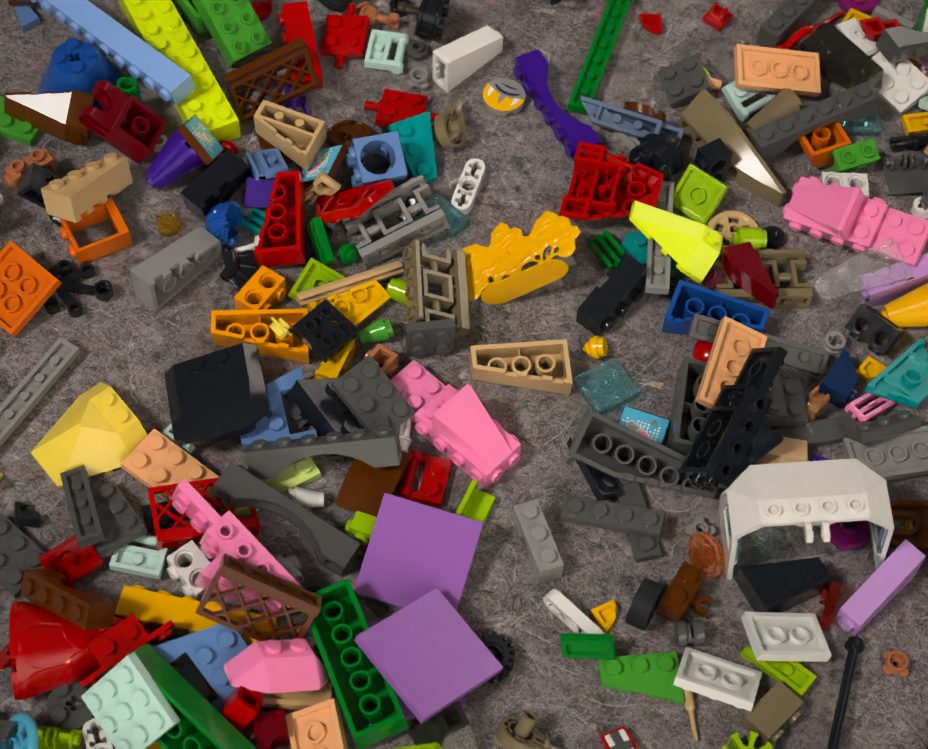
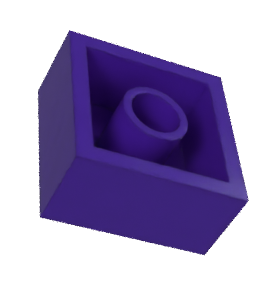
(258, 192)

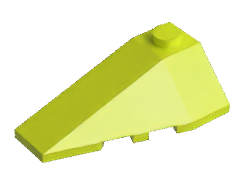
(685, 240)

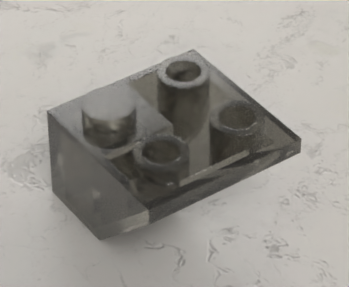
(447, 728)

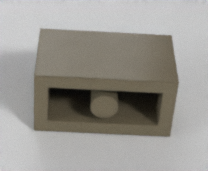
(773, 713)

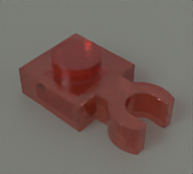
(829, 600)

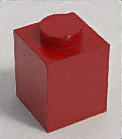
(241, 707)

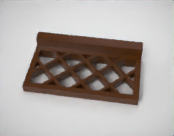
(268, 67)
(264, 584)

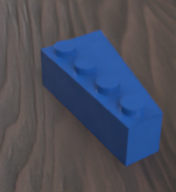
(696, 299)

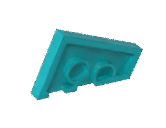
(417, 145)

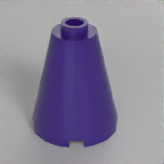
(173, 162)

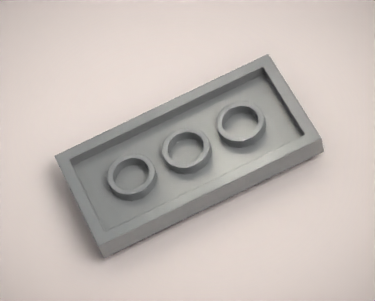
(893, 456)

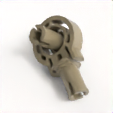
(450, 126)
(523, 734)

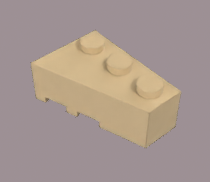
(291, 132)

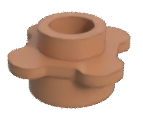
(895, 656)

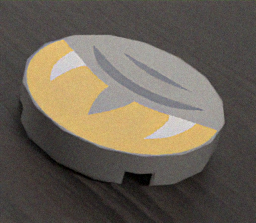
(503, 96)

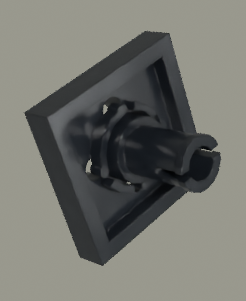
(324, 343)

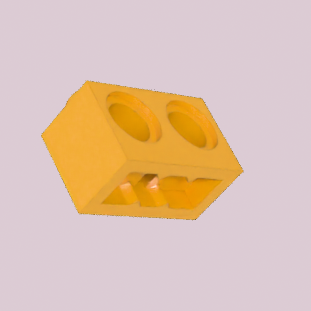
(257, 292)

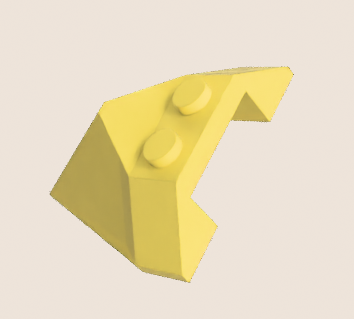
(91, 433)

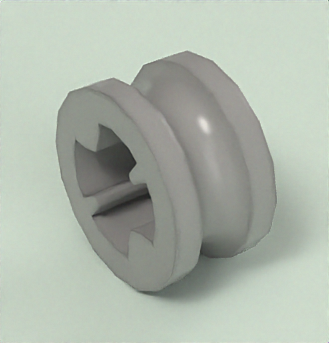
(834, 336)

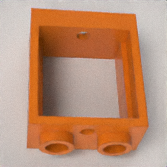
(102, 247)

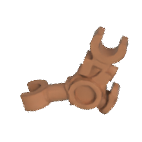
(390, 20)

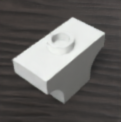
(854, 32)

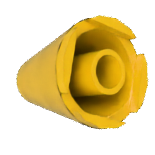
(909, 309)

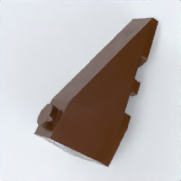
(52, 112)

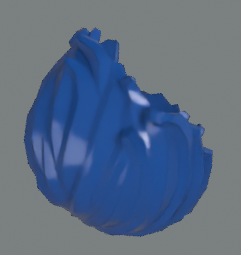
(222, 221)

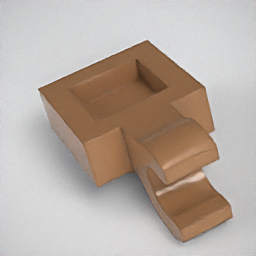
(816, 404)

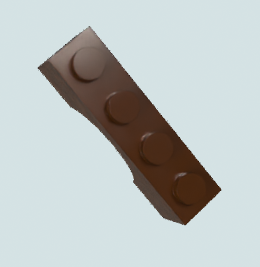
(80, 608)

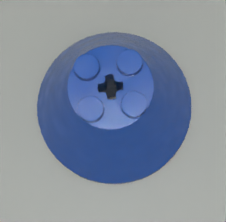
(78, 67)

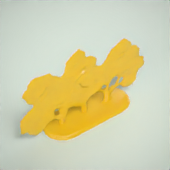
(511, 251)

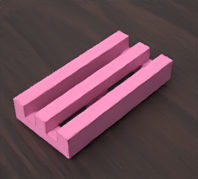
(859, 413)

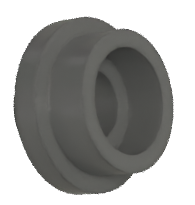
(416, 50)

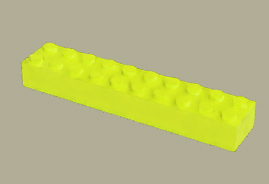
(164, 30)

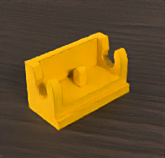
(338, 364)

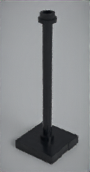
(854, 646)

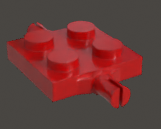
(345, 36)
(398, 106)

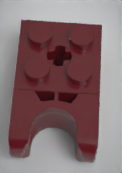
(123, 122)

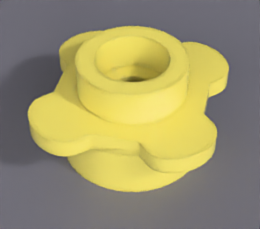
(280, 327)

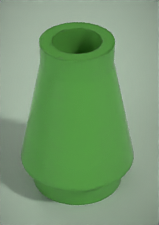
(377, 332)

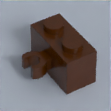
(684, 594)

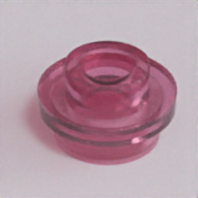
(713, 277)

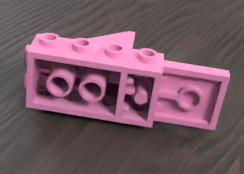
(852, 219)
(458, 425)
(226, 536)

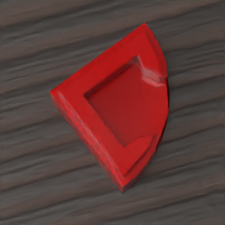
(262, 9)
(651, 23)

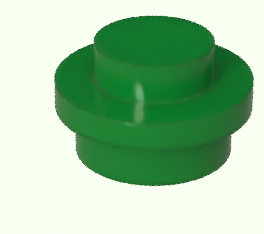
(348, 254)

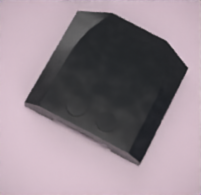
(217, 395)

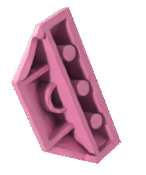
(278, 667)

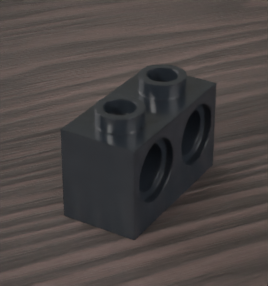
(714, 159)
(877, 324)

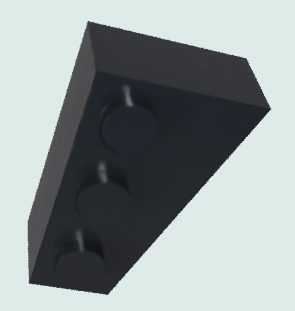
(782, 584)

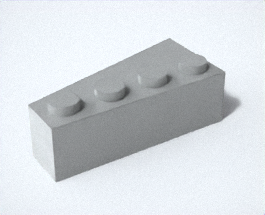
(174, 267)

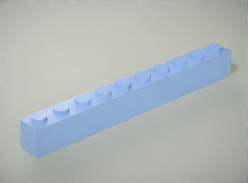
(123, 47)

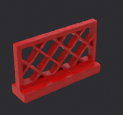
(179, 536)

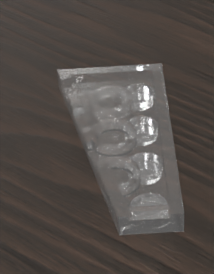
(868, 270)

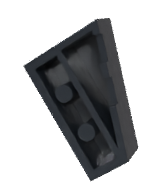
(215, 184)
(613, 297)
(322, 407)

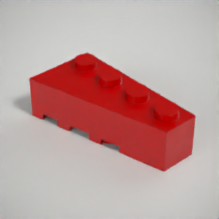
(296, 24)
(284, 224)

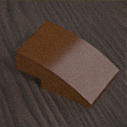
(366, 485)

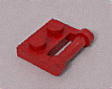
(433, 479)

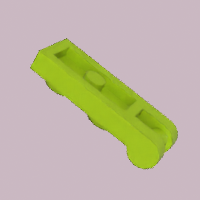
(790, 673)

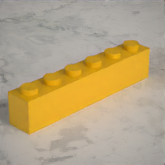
(160, 607)

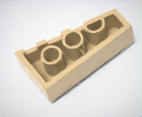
(85, 187)
(524, 365)

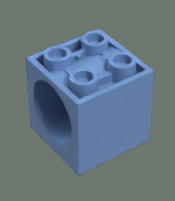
(385, 145)

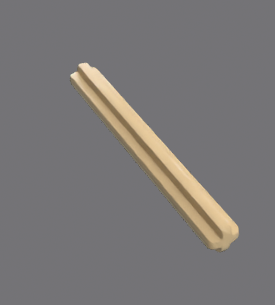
(343, 285)

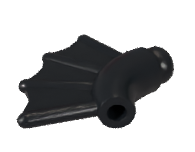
(238, 267)

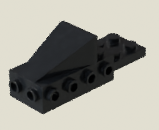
(735, 434)

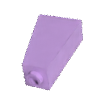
(886, 294)
(880, 588)

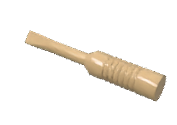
(690, 706)

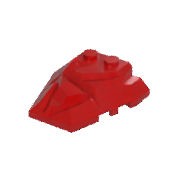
(607, 185)

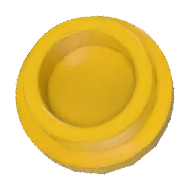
(596, 347)

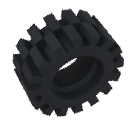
(504, 649)

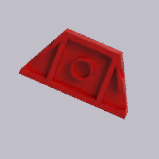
(351, 202)

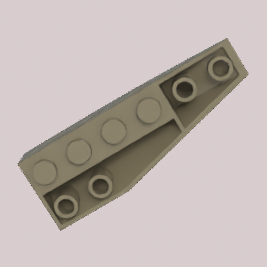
(707, 121)

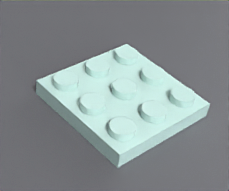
(130, 706)

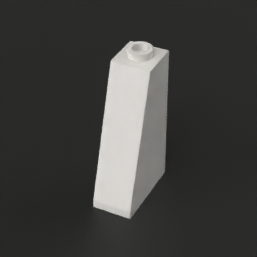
(464, 57)

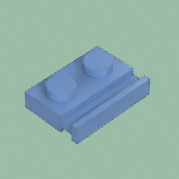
(266, 163)

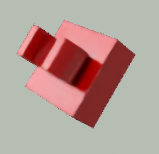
(717, 17)

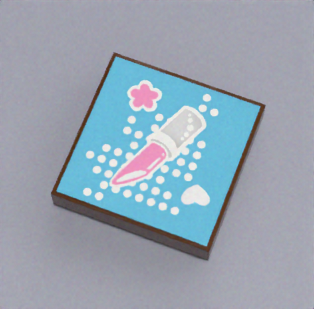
(200, 139)
(326, 160)

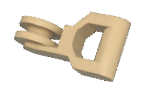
(316, 188)

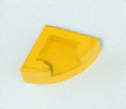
(869, 369)
(604, 615)

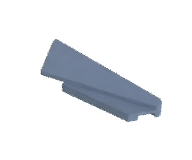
(628, 121)

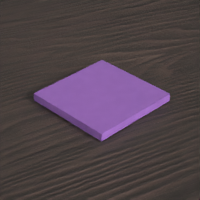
(416, 552)
(428, 655)

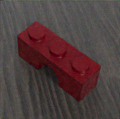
(269, 729)

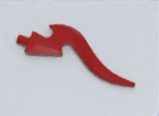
(807, 30)

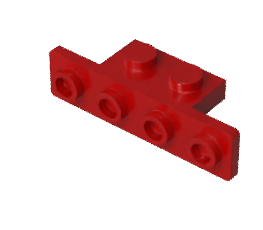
(118, 641)

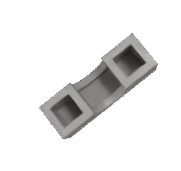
(542, 550)

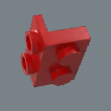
(71, 560)

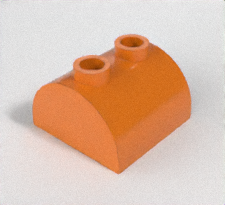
(821, 142)

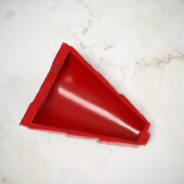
(48, 650)

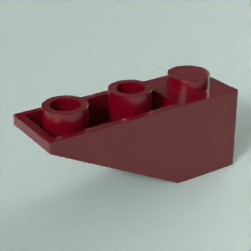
(746, 271)

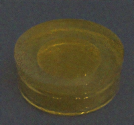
(167, 225)

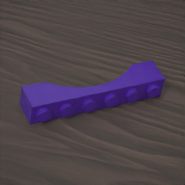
(533, 73)

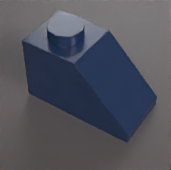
(840, 381)

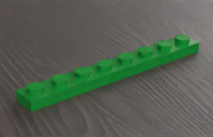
(599, 53)

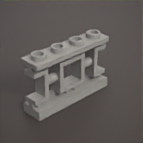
(402, 234)

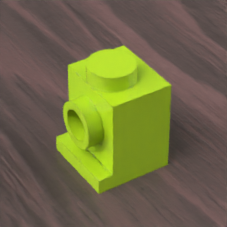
(361, 527)

